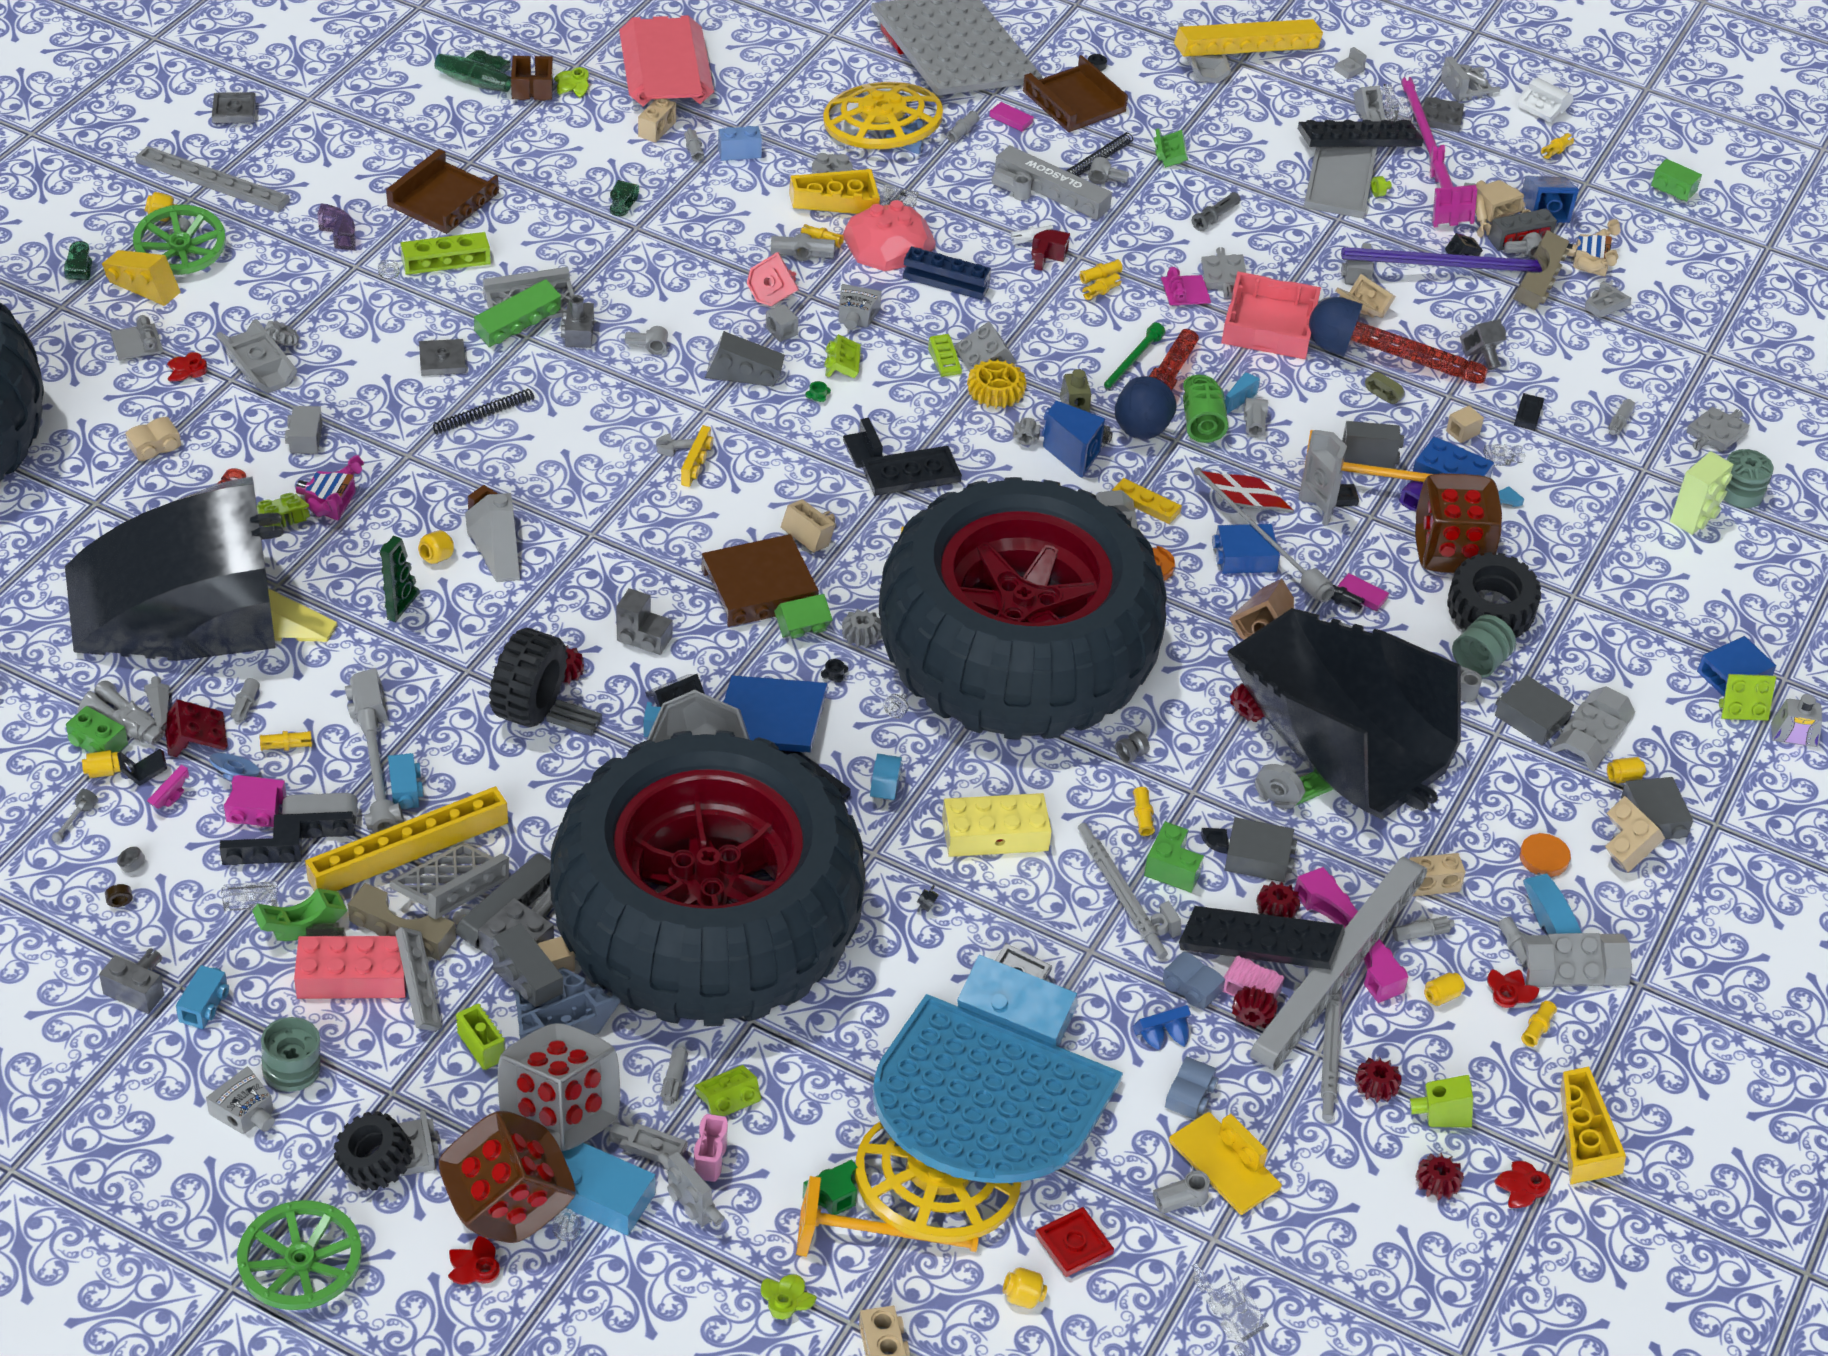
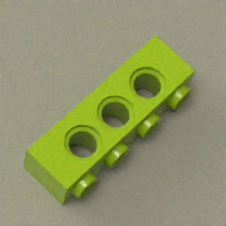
(445, 253)

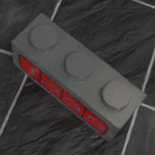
(1519, 225)

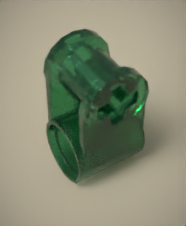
(623, 197)
(78, 262)

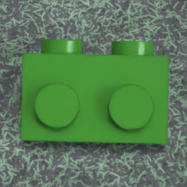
(1170, 148)

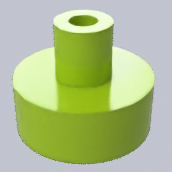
(1379, 186)

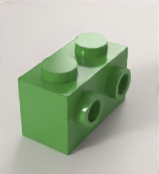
(1676, 180)
(803, 616)
(96, 732)

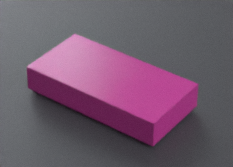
(1011, 116)
(1373, 595)

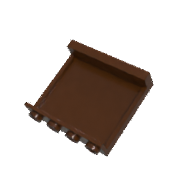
(1076, 95)
(440, 193)
(758, 578)

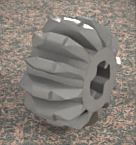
(861, 628)

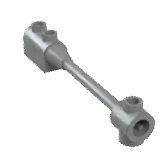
(369, 709)

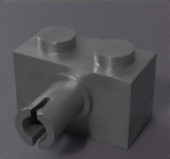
(578, 323)
(1484, 339)
(133, 982)

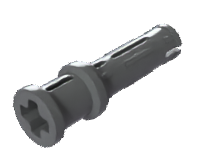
(1211, 213)

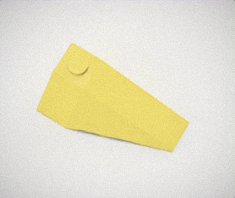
(298, 621)

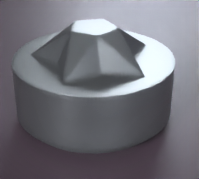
(130, 859)

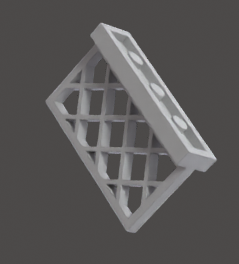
(513, 284)
(458, 888)

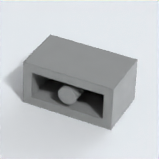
(304, 429)

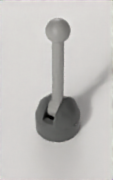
(84, 801)

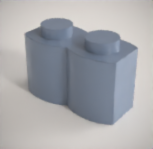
(1193, 980)
(1191, 1088)

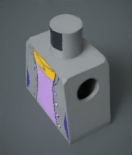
(1798, 722)

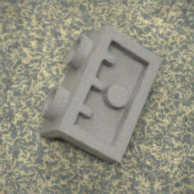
(423, 1149)

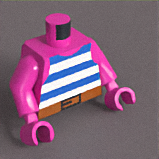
(331, 491)

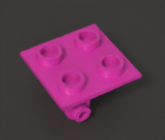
(1184, 289)

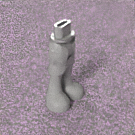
(136, 721)

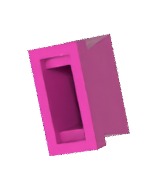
(254, 800)

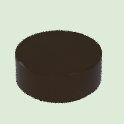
(118, 895)

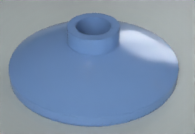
(233, 765)

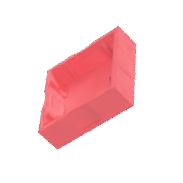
(1270, 315)

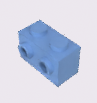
(739, 143)

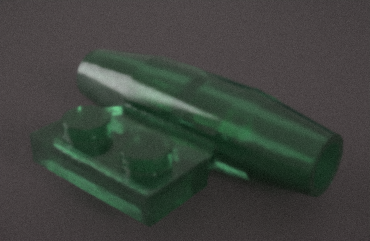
(477, 70)

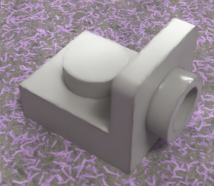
(1352, 65)

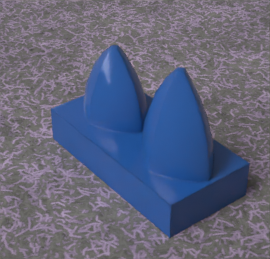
(1175, 1022)

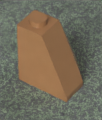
(1262, 608)

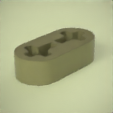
(1384, 387)

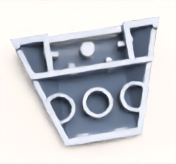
(578, 1006)

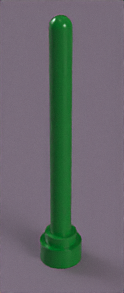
(1154, 333)

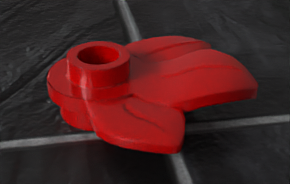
(187, 366)
(1510, 988)
(1521, 1184)
(470, 1263)

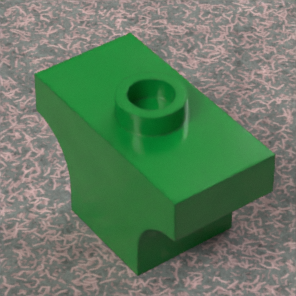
(837, 1188)

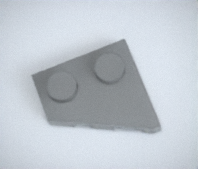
(1606, 300)

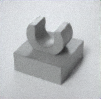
(1169, 919)

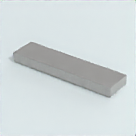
(418, 979)

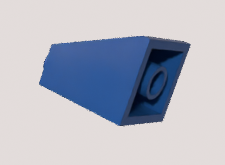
(1550, 193)
(1073, 436)

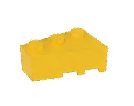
(143, 275)

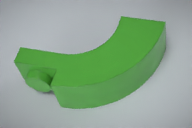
(291, 921)

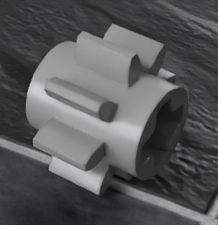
(1026, 431)

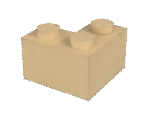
(1637, 834)

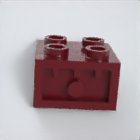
(194, 724)

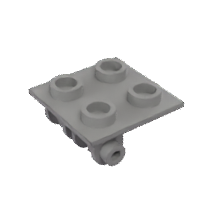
(137, 340)

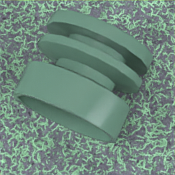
(1749, 479)
(1484, 645)
(290, 1054)

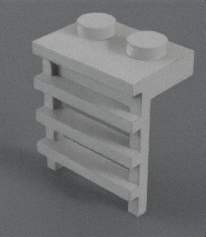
(1458, 81)

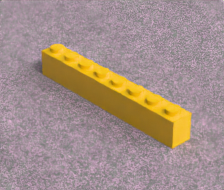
(1248, 37)
(407, 841)

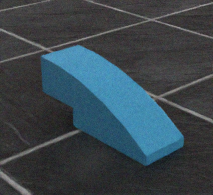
(1550, 906)

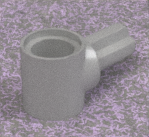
(1102, 171)
(1526, 246)
(654, 339)

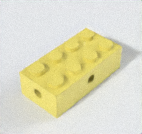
(996, 824)

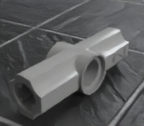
(802, 247)

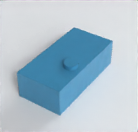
(1018, 1000)
(608, 1188)

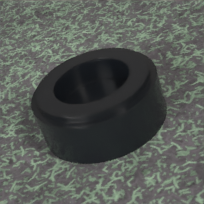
(1098, 61)

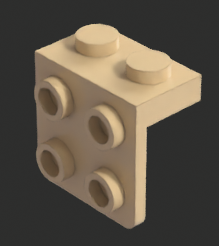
(1373, 297)

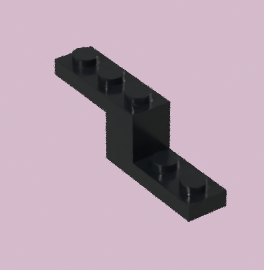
(287, 838)

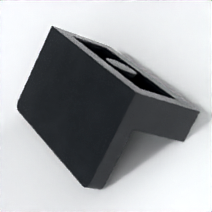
(863, 444)
(675, 689)

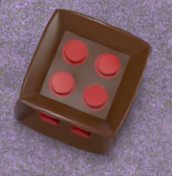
(1456, 520)
(506, 1177)

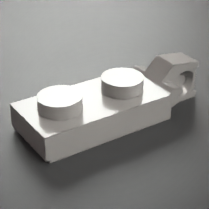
(646, 1141)

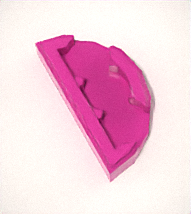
(170, 790)

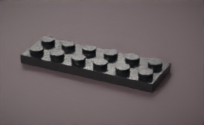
(1360, 133)
(1262, 937)

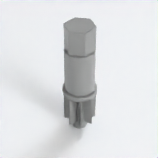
(1620, 419)
(1424, 928)
(673, 1079)

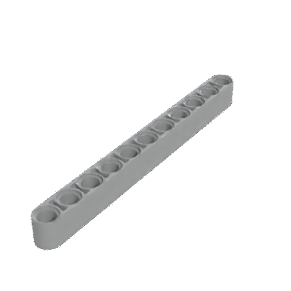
(1323, 984)

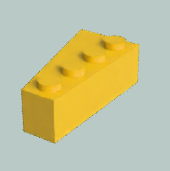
(834, 191)
(1589, 1133)

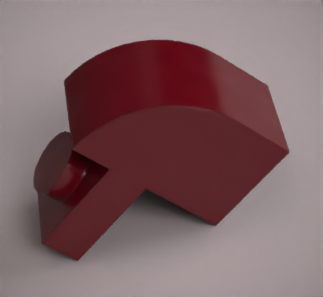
(1049, 245)

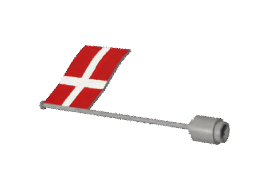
(1256, 494)

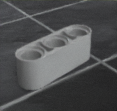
(321, 803)

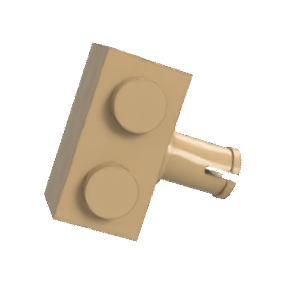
(808, 525)

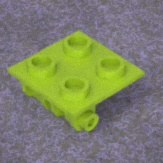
(287, 504)
(1748, 697)

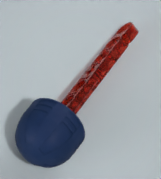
(1336, 323)
(1148, 402)

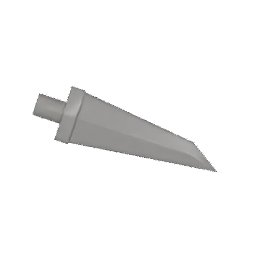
(158, 699)

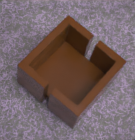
(527, 85)

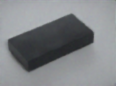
(1529, 411)

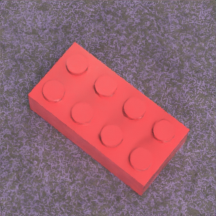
(349, 967)

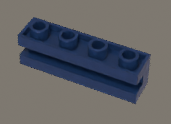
(947, 273)

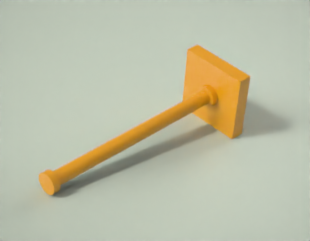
(1381, 471)
(811, 1216)

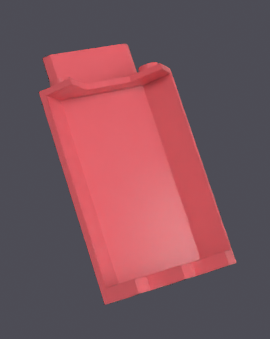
(665, 59)

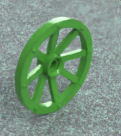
(180, 242)
(298, 1252)

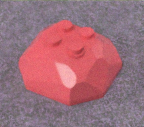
(885, 234)

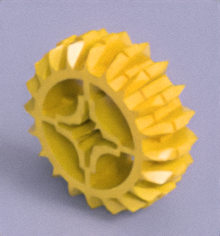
(996, 383)

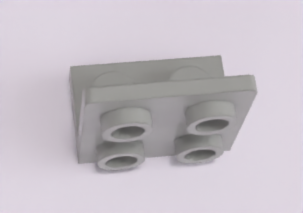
(983, 345)

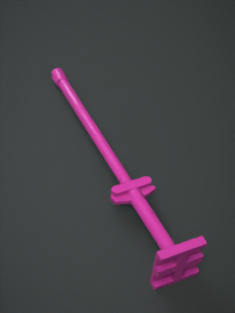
(1450, 202)

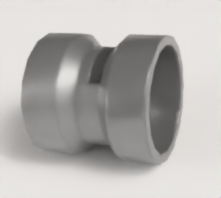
(1134, 746)

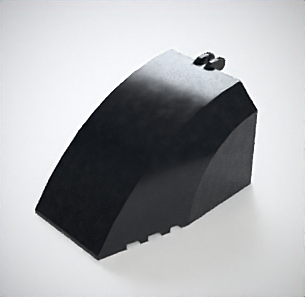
(177, 580)
(1356, 706)

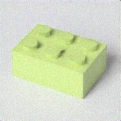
(1702, 493)

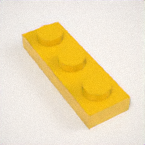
(696, 456)
(1149, 501)

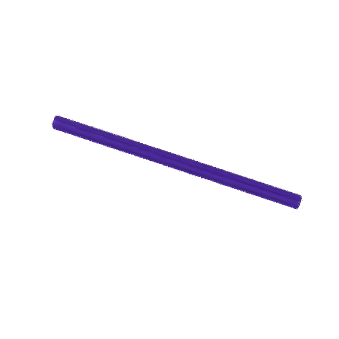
(1437, 259)

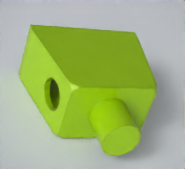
(1446, 1102)

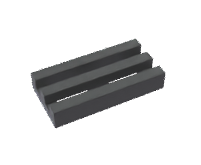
(576, 714)

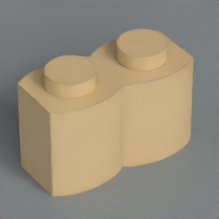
(153, 438)

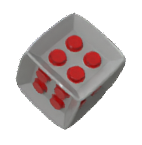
(562, 1082)

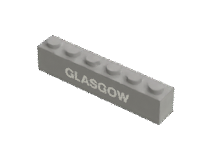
(1057, 183)

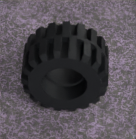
(361, 1138)

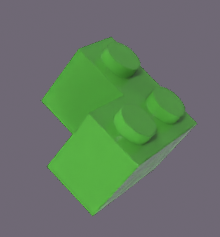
(1170, 860)

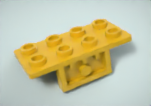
(1229, 1158)

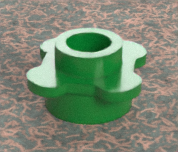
(818, 391)

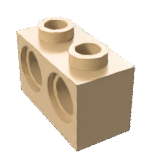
(656, 119)
(1443, 874)
(882, 1340)

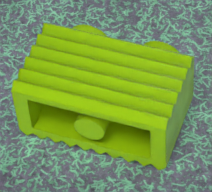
(480, 1036)

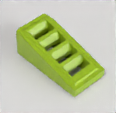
(944, 353)

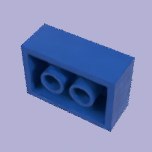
(1447, 458)

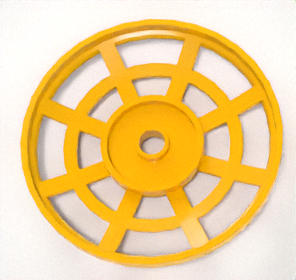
(883, 108)
(933, 1183)

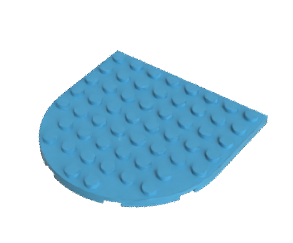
(986, 1096)

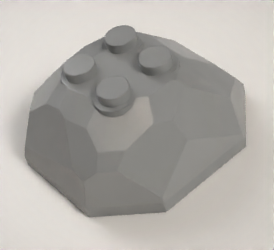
(696, 714)

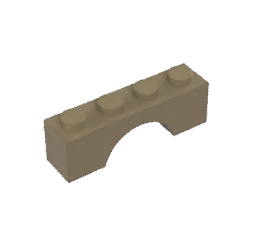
(1534, 285)
(371, 910)

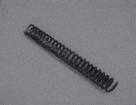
(1109, 145)
(483, 411)

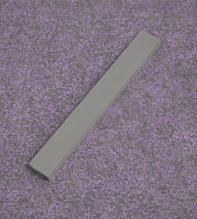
(212, 179)

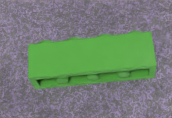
(517, 313)

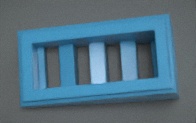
(1245, 387)

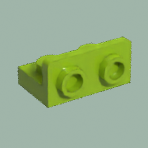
(842, 356)
(729, 1091)

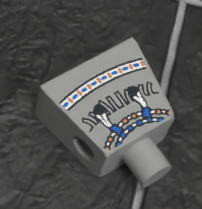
(858, 306)
(242, 1103)

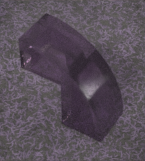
(340, 223)

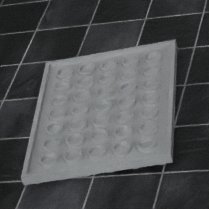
(955, 44)

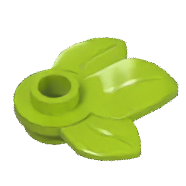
(573, 80)
(786, 1296)

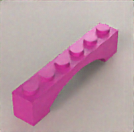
(1321, 893)

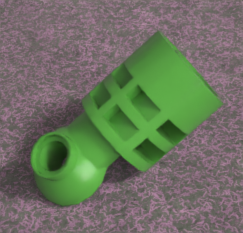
(1204, 409)

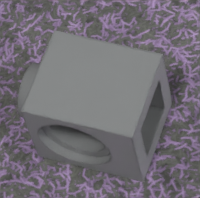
(781, 322)

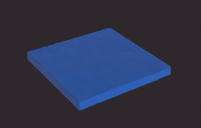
(779, 709)

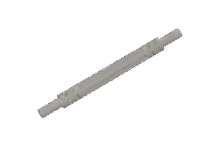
(1122, 891)
(1331, 1055)

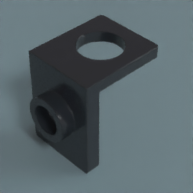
(144, 769)

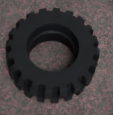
(1499, 575)
(528, 677)

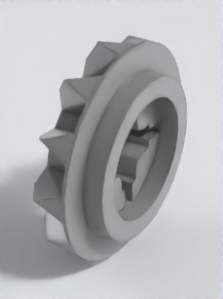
(282, 333)

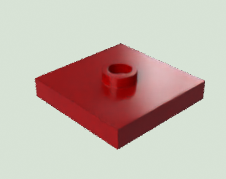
(1074, 1241)

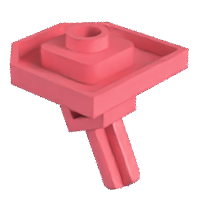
(771, 280)

